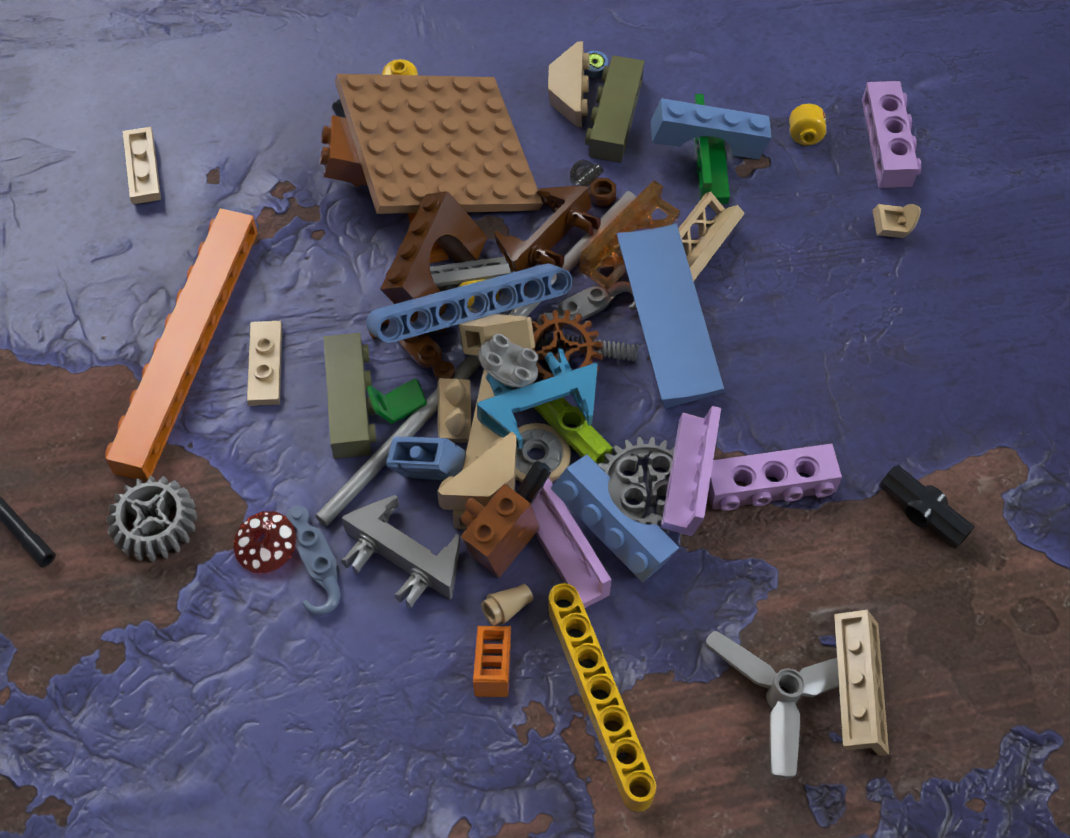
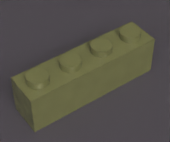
(616, 108)
(347, 395)

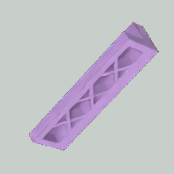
(690, 472)
(569, 548)

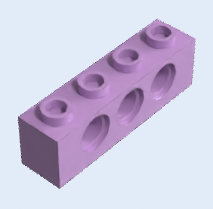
(890, 134)
(783, 465)

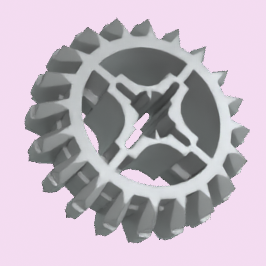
(152, 529)

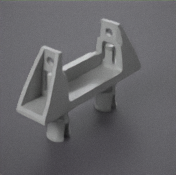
(377, 536)

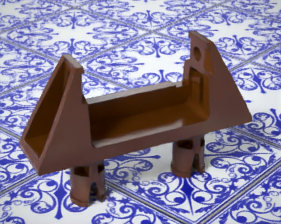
(570, 210)

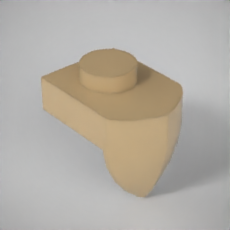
(895, 220)

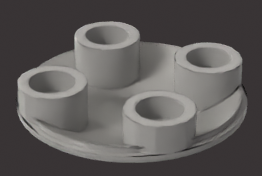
(508, 362)

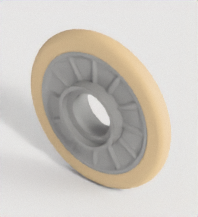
(548, 439)

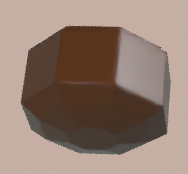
(602, 192)

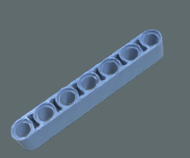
(457, 300)

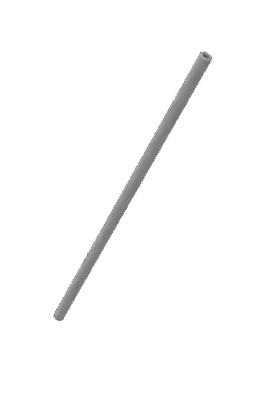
(463, 371)

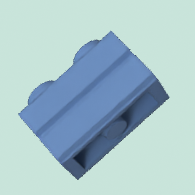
(425, 457)

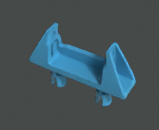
(498, 411)

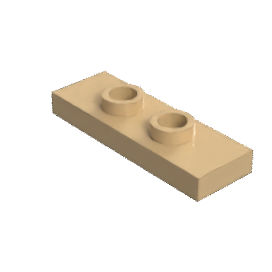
(264, 363)

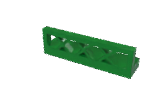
(711, 164)

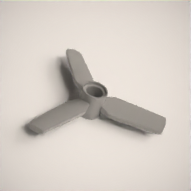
(785, 715)

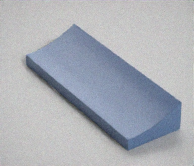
(670, 315)

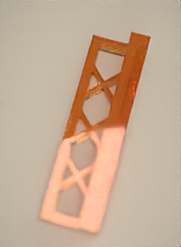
(629, 220)

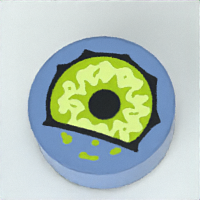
(597, 63)

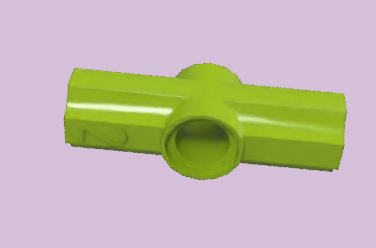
(583, 438)

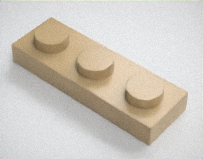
(141, 165)

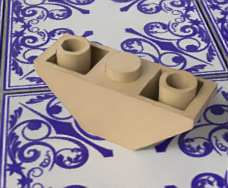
(569, 84)
(478, 331)
(481, 476)

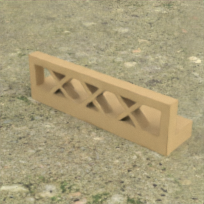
(709, 237)
(861, 682)

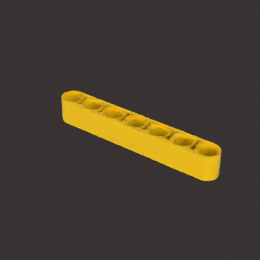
(601, 710)

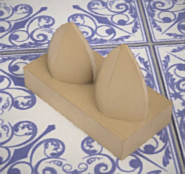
(454, 409)

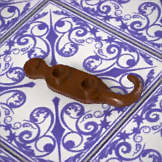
(426, 354)

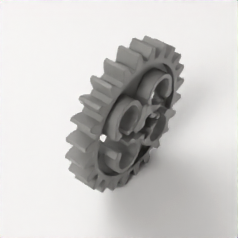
(631, 487)

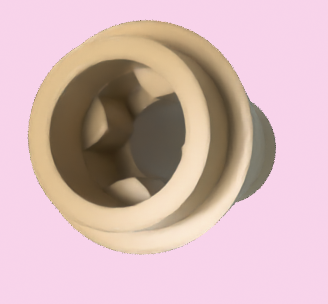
(503, 605)

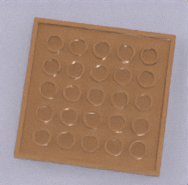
(434, 138)

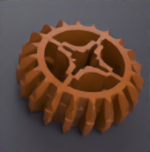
(556, 325)

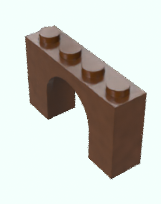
(439, 221)

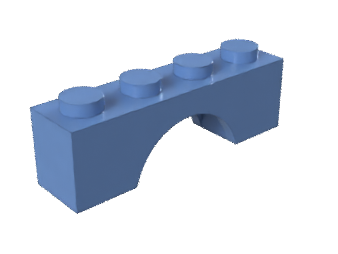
(681, 121)
(637, 545)

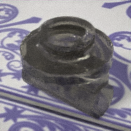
(584, 173)

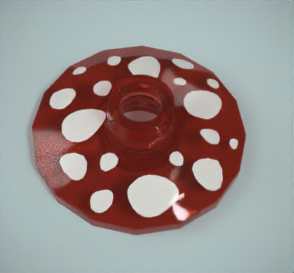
(272, 550)

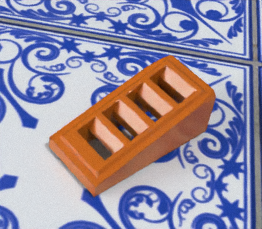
(492, 681)

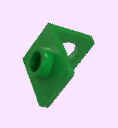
(398, 402)

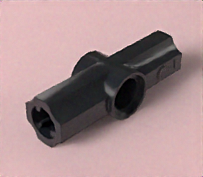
(926, 506)

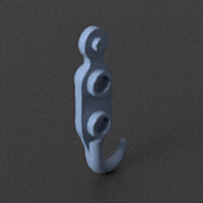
(316, 559)

